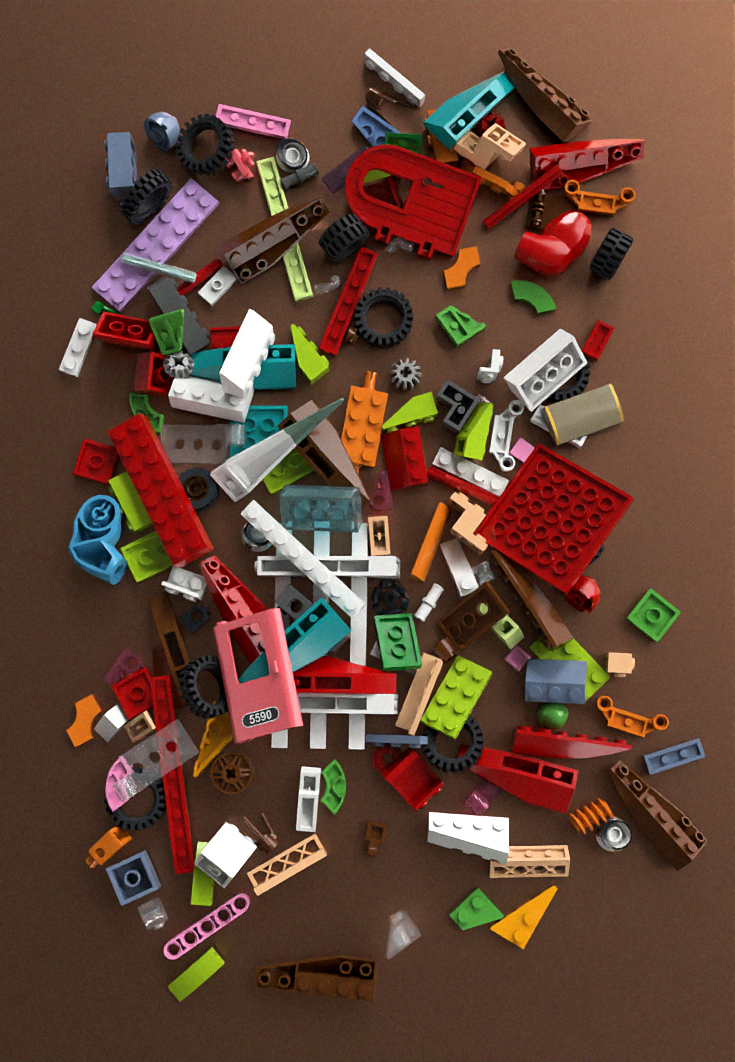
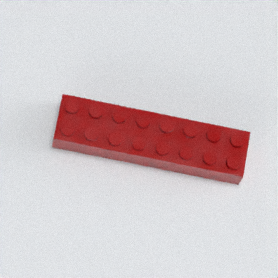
(160, 490)

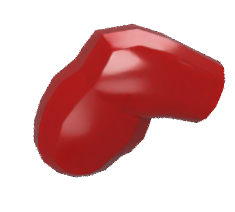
(558, 244)

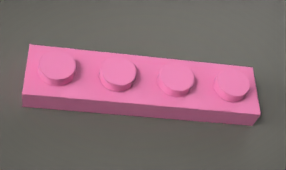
(254, 121)

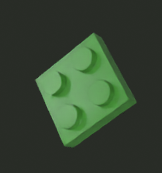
(653, 615)

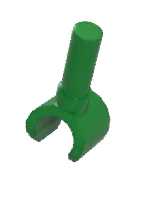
(98, 307)

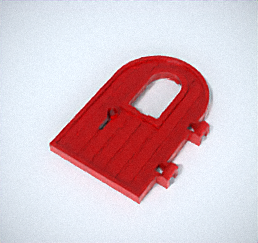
(427, 212)

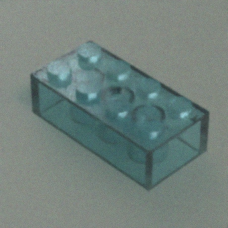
(321, 508)

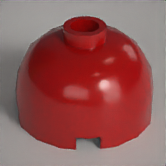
(584, 594)

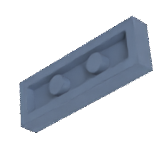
(396, 740)
(674, 756)

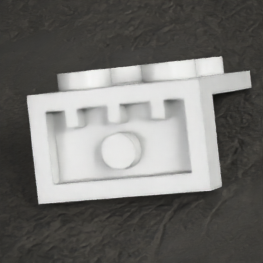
(185, 582)

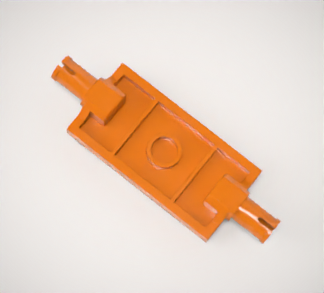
(364, 422)

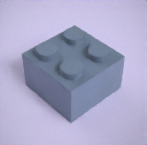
(133, 877)

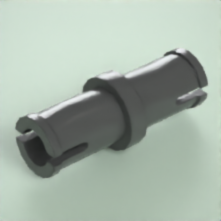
(300, 176)

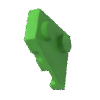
(458, 325)
(475, 911)

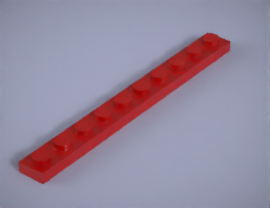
(173, 781)

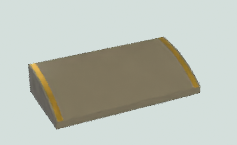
(583, 414)

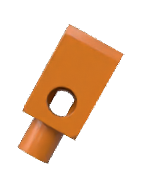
(108, 846)

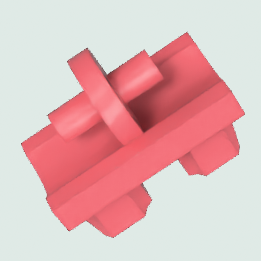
(243, 170)

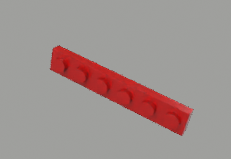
(348, 301)

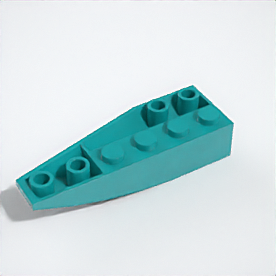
(467, 109)
(276, 371)
(306, 640)

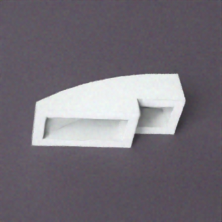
(308, 799)

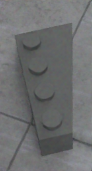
(169, 300)

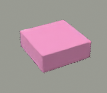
(521, 450)
(517, 658)

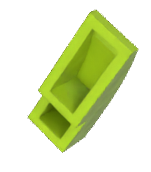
(202, 883)
(196, 974)

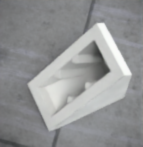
(111, 722)

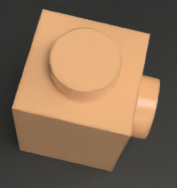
(619, 664)

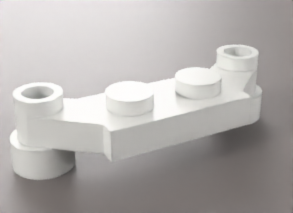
(502, 435)

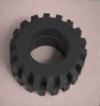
(343, 237)
(611, 253)

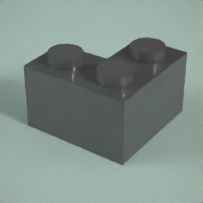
(460, 404)

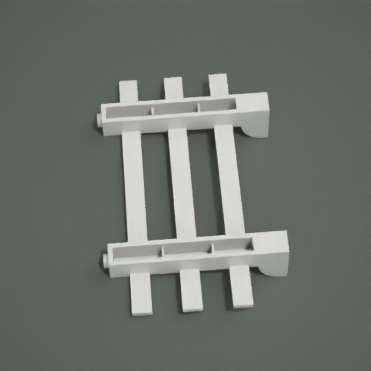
(358, 567)

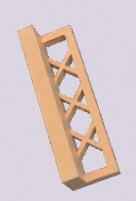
(419, 693)
(531, 857)
(291, 870)

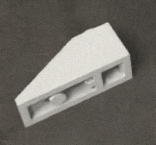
(459, 567)

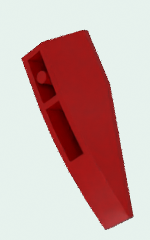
(584, 159)
(235, 602)
(343, 677)
(561, 745)
(526, 778)

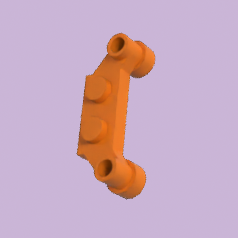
(496, 183)
(597, 202)
(629, 721)

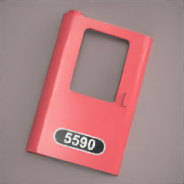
(266, 702)

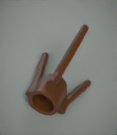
(376, 97)
(266, 841)

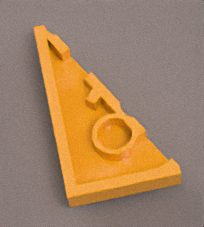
(215, 738)
(522, 922)

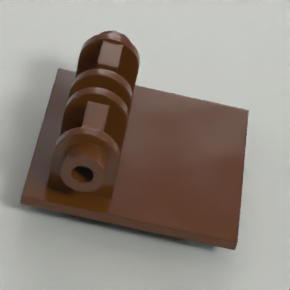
(544, 208)

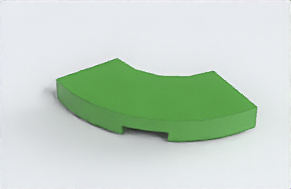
(534, 295)
(140, 404)
(335, 786)

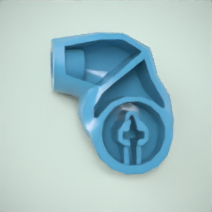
(94, 538)

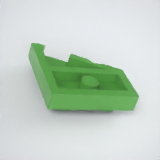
(168, 331)

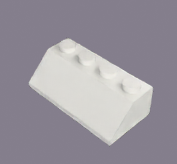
(246, 355)
(546, 369)
(208, 398)

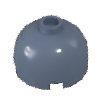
(163, 129)

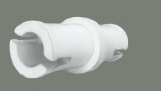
(429, 602)

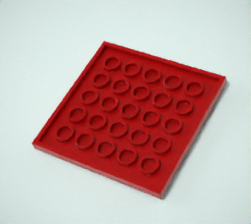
(553, 517)

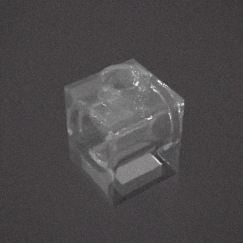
(153, 914)

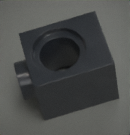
(188, 621)

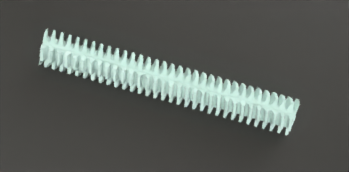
(158, 268)

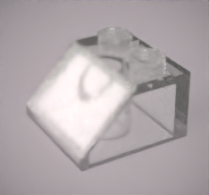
(401, 933)

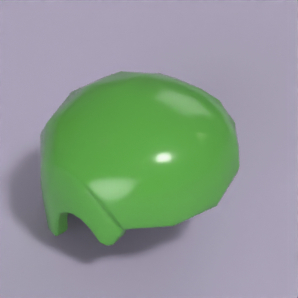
(552, 715)

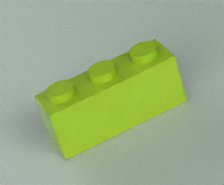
(130, 502)

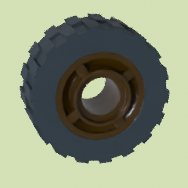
(209, 488)

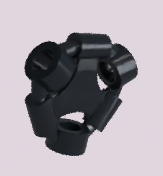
(389, 598)

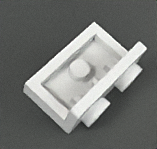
(487, 375)

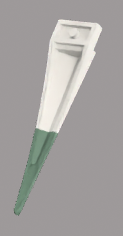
(246, 469)

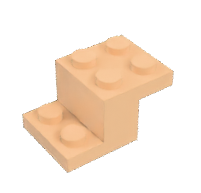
(493, 143)
(468, 522)

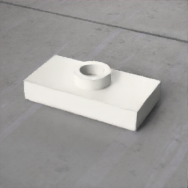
(217, 286)

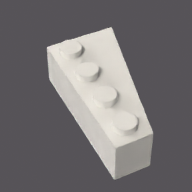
(471, 834)

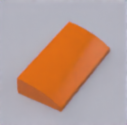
(431, 542)

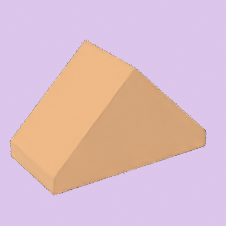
(379, 535)
(140, 726)

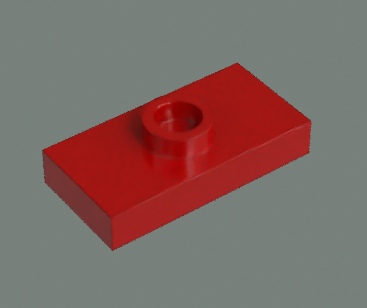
(597, 340)

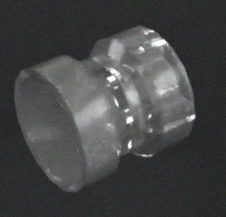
(483, 573)

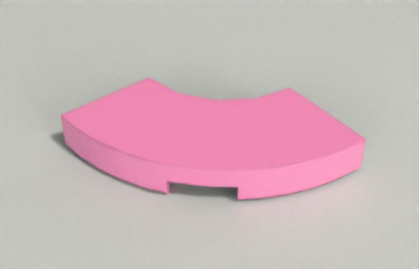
(116, 773)

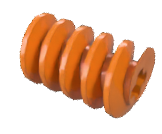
(590, 816)

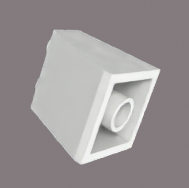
(225, 854)

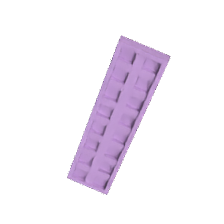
(156, 242)

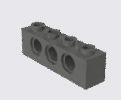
(289, 598)

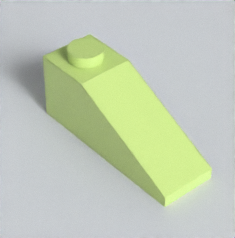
(506, 629)

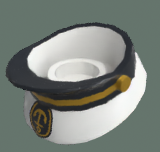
(292, 155)
(254, 539)
(614, 834)

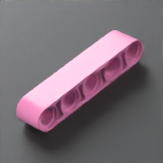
(201, 934)

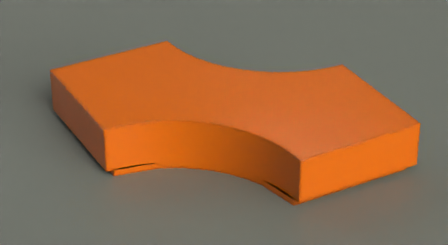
(456, 275)
(81, 729)

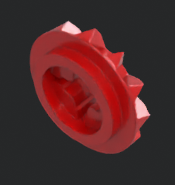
(481, 127)
(378, 761)

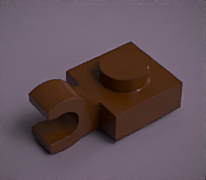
(375, 834)

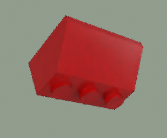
(125, 331)
(404, 459)

